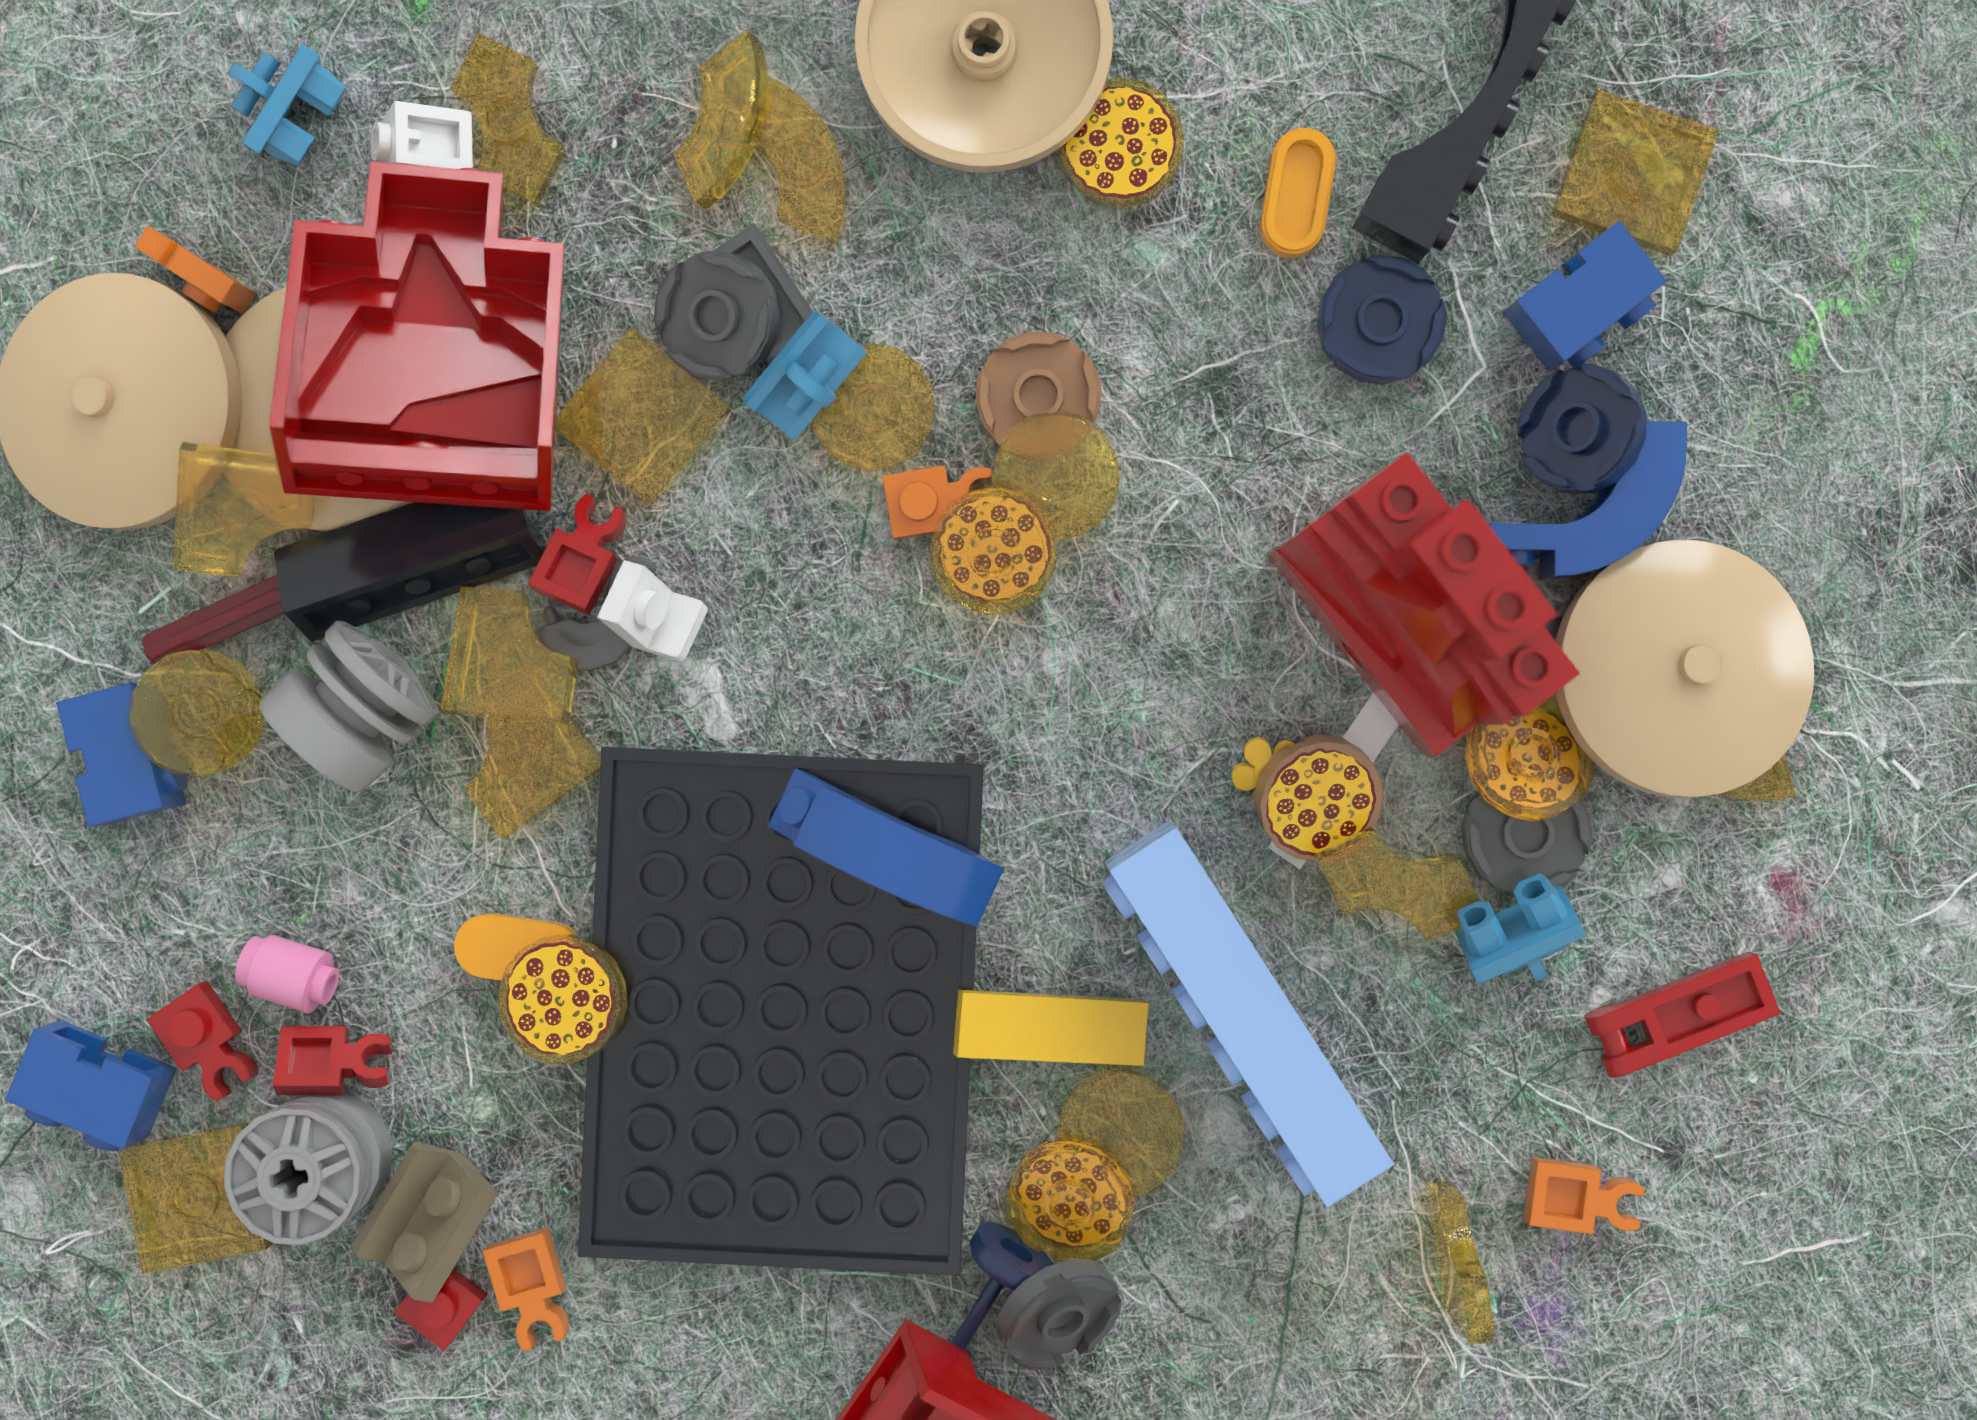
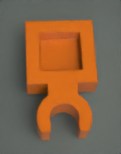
(204, 281)
(922, 495)
(1570, 1197)
(526, 1277)

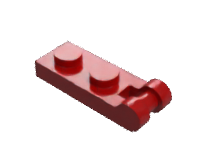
(1684, 1014)

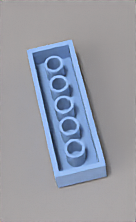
(1253, 1021)

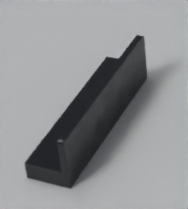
(400, 562)

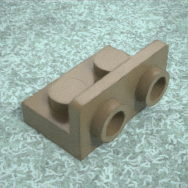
(425, 1218)

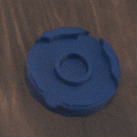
(1381, 319)
(1582, 429)

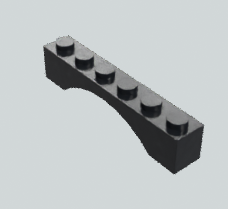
(1419, 186)

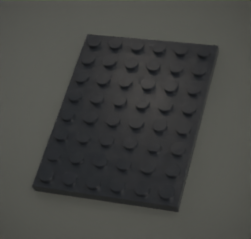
(781, 1025)

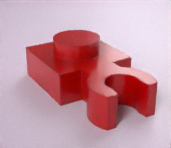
(577, 565)
(198, 1031)
(320, 1057)

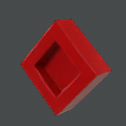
(448, 1312)

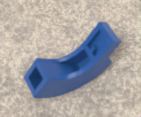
(1616, 519)
(885, 849)

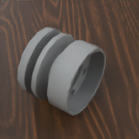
(340, 717)
(331, 1138)

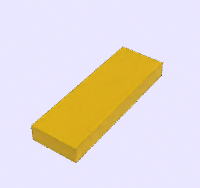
(1050, 1028)

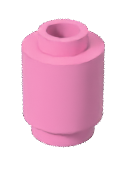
(287, 972)

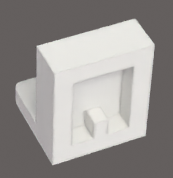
(423, 136)
(651, 614)

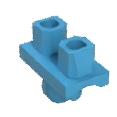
(301, 80)
(805, 375)
(1519, 934)

